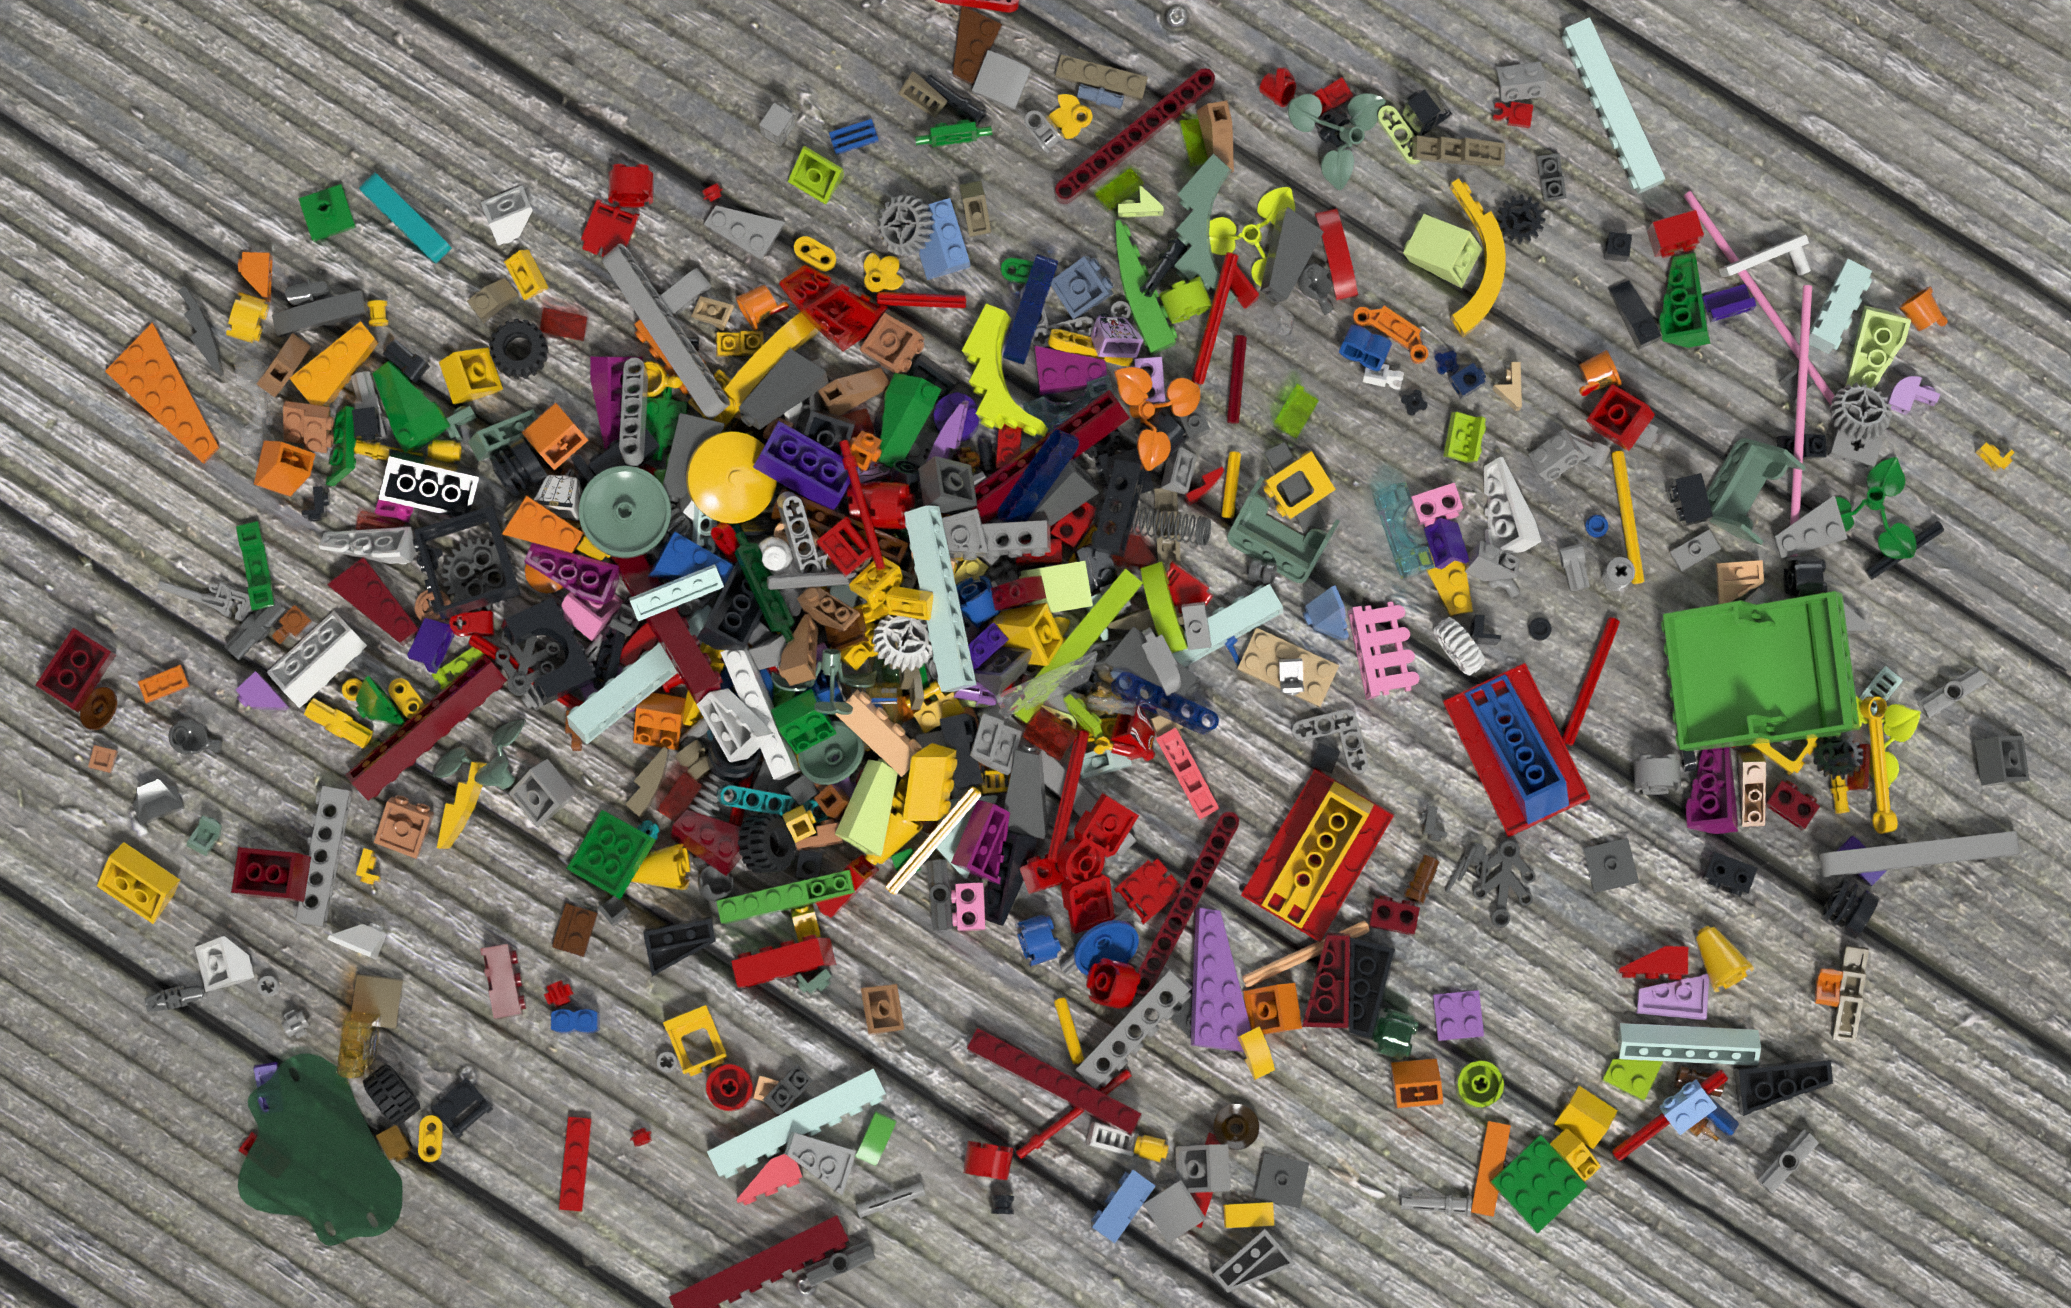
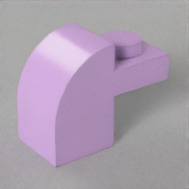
(1907, 391)

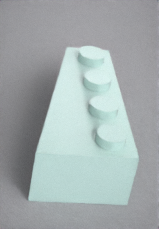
(1839, 305)

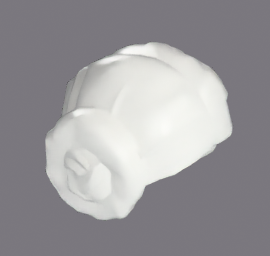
(776, 555)

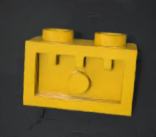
(875, 584)

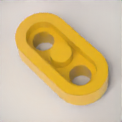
(815, 254)
(406, 698)
(429, 1138)

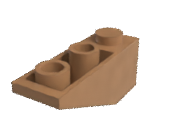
(1217, 131)
(283, 365)
(852, 390)
(827, 608)
(1752, 788)

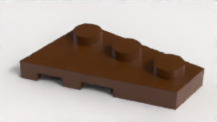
(974, 39)

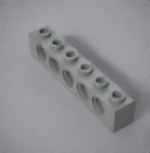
(1015, 531)
(341, 800)
(1090, 1067)

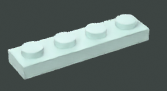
(676, 592)

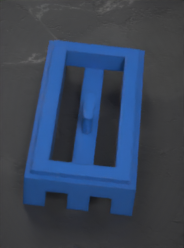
(868, 123)

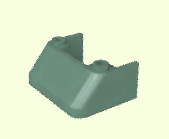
(1740, 482)
(1273, 542)

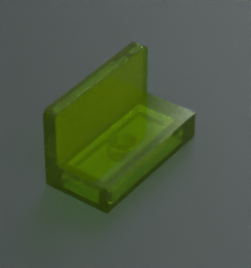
(1295, 412)

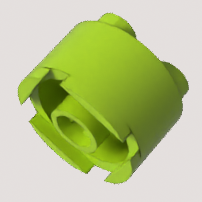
(1185, 300)
(1490, 1078)

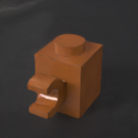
(832, 800)

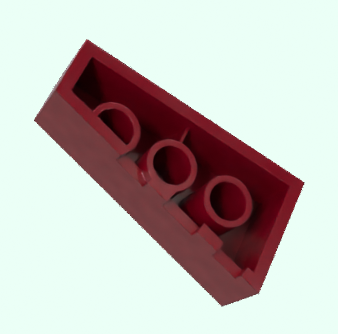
(371, 597)
(1330, 991)

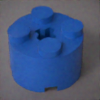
(976, 600)
(1037, 939)

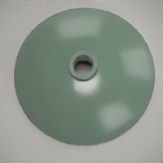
(819, 760)

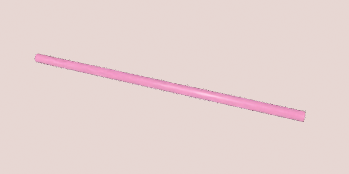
(1759, 296)
(1801, 402)

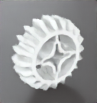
(890, 635)
(1459, 646)

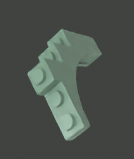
(1200, 196)

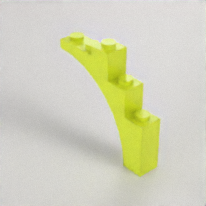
(985, 351)

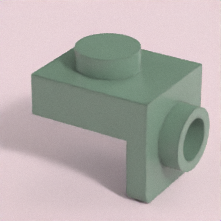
(461, 416)
(205, 835)
(819, 982)

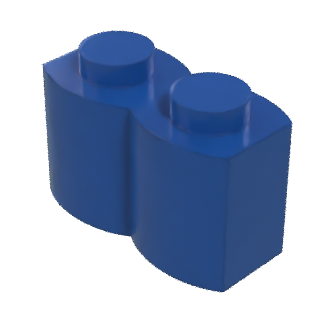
(1365, 347)
(566, 1021)

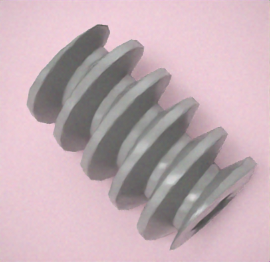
(1610, 578)
(709, 797)

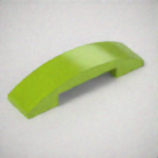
(1162, 606)

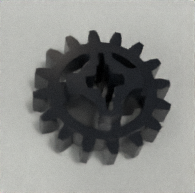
(1528, 222)
(1838, 756)

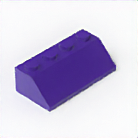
(804, 466)

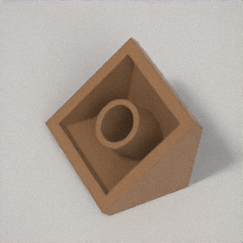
(882, 1009)

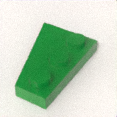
(343, 454)

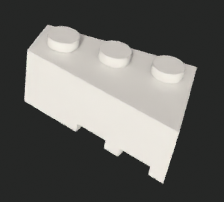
(733, 724)

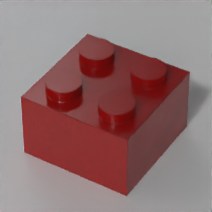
(1675, 234)
(1620, 417)

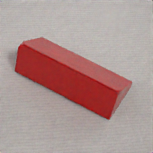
(1243, 289)

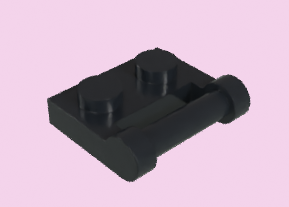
(456, 1102)

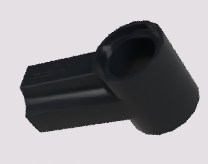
(409, 363)

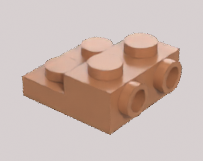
(893, 344)
(308, 426)
(404, 826)
(825, 837)

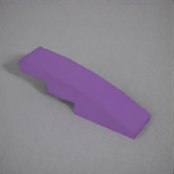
(951, 433)

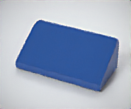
(1723, 1120)

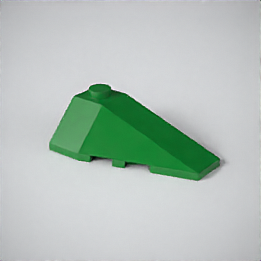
(1683, 312)
(905, 411)
(410, 414)
(376, 704)

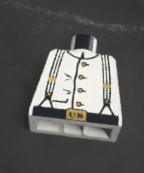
(561, 494)

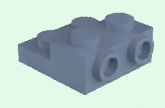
(1082, 286)

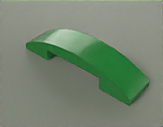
(256, 565)

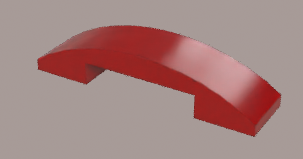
(1337, 254)

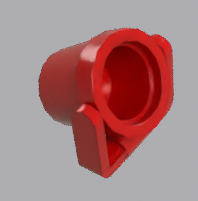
(1279, 87)

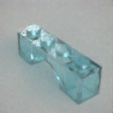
(1056, 413)
(1392, 507)

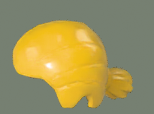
(658, 379)

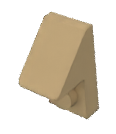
(712, 312)
(1511, 392)

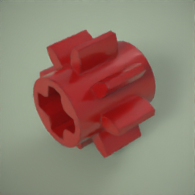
(558, 994)

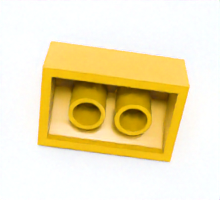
(930, 783)
(138, 882)

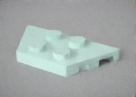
(951, 841)

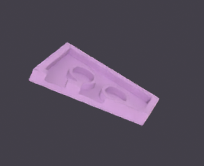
(1676, 999)

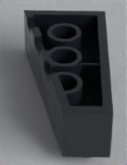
(1369, 979)
(1777, 1082)

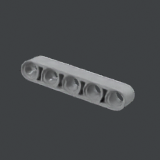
(637, 420)

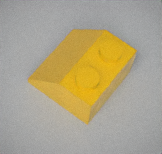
(470, 375)

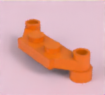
(1395, 328)

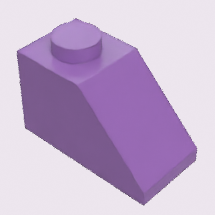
(259, 694)

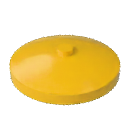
(724, 480)

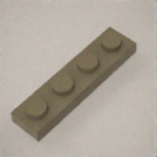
(1102, 76)

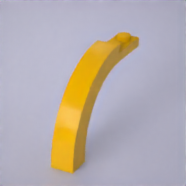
(1495, 261)
(792, 336)

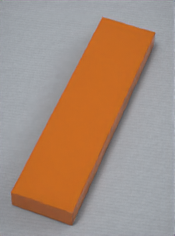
(1490, 1165)

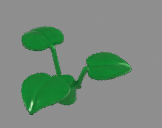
(1883, 481)

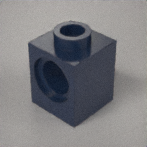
(1461, 387)

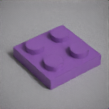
(1458, 1015)

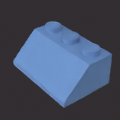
(947, 249)

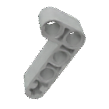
(800, 535)

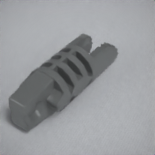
(173, 998)

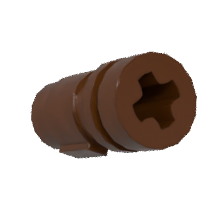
(1421, 880)
(1685, 1076)

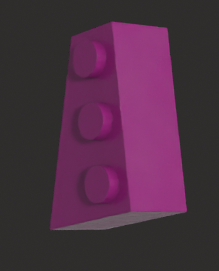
(1065, 371)
(983, 841)

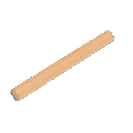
(1298, 957)

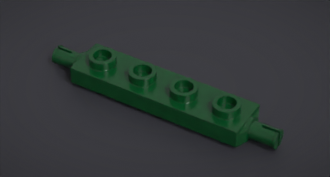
(769, 600)

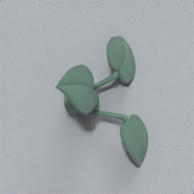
(1363, 109)
(830, 665)
(493, 773)

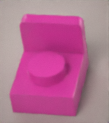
(394, 510)

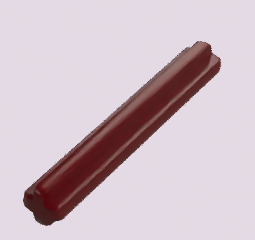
(1236, 379)

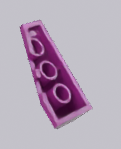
(607, 387)
(579, 574)
(1713, 797)

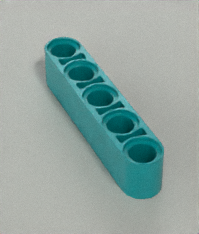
(405, 218)
(762, 800)

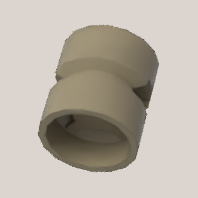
(695, 760)

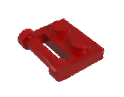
(840, 551)

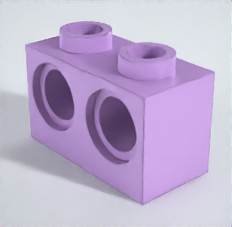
(1157, 377)

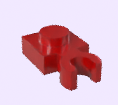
(1518, 114)

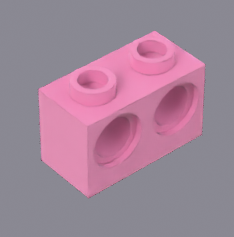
(1434, 500)
(975, 907)

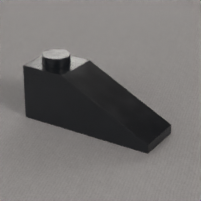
(1635, 315)

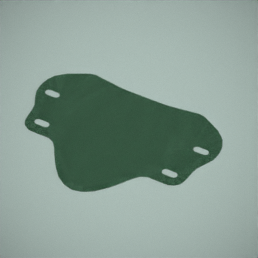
(318, 1155)

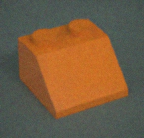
(1273, 1008)

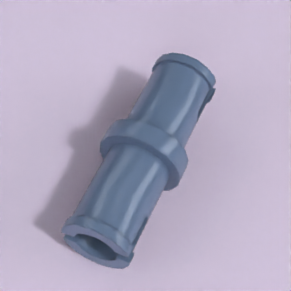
(1100, 96)

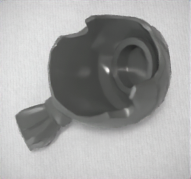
(1316, 285)
(191, 738)
(712, 883)

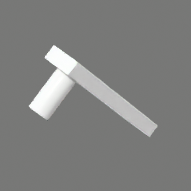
(1793, 246)

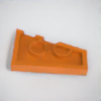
(541, 526)

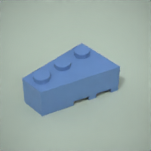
(1122, 1205)

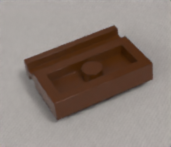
(850, 637)
(575, 930)

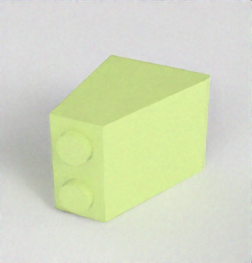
(1443, 249)
(1064, 586)

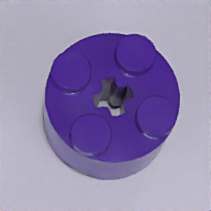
(948, 405)

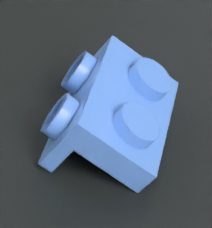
(1687, 1106)

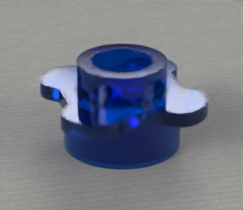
(1447, 356)

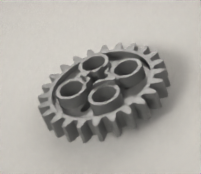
(468, 557)

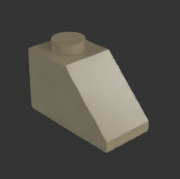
(975, 208)
(492, 299)

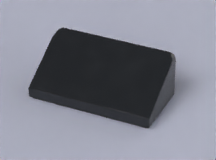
(934, 374)

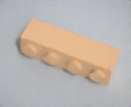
(880, 733)

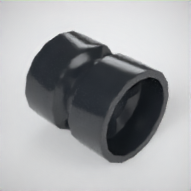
(906, 472)

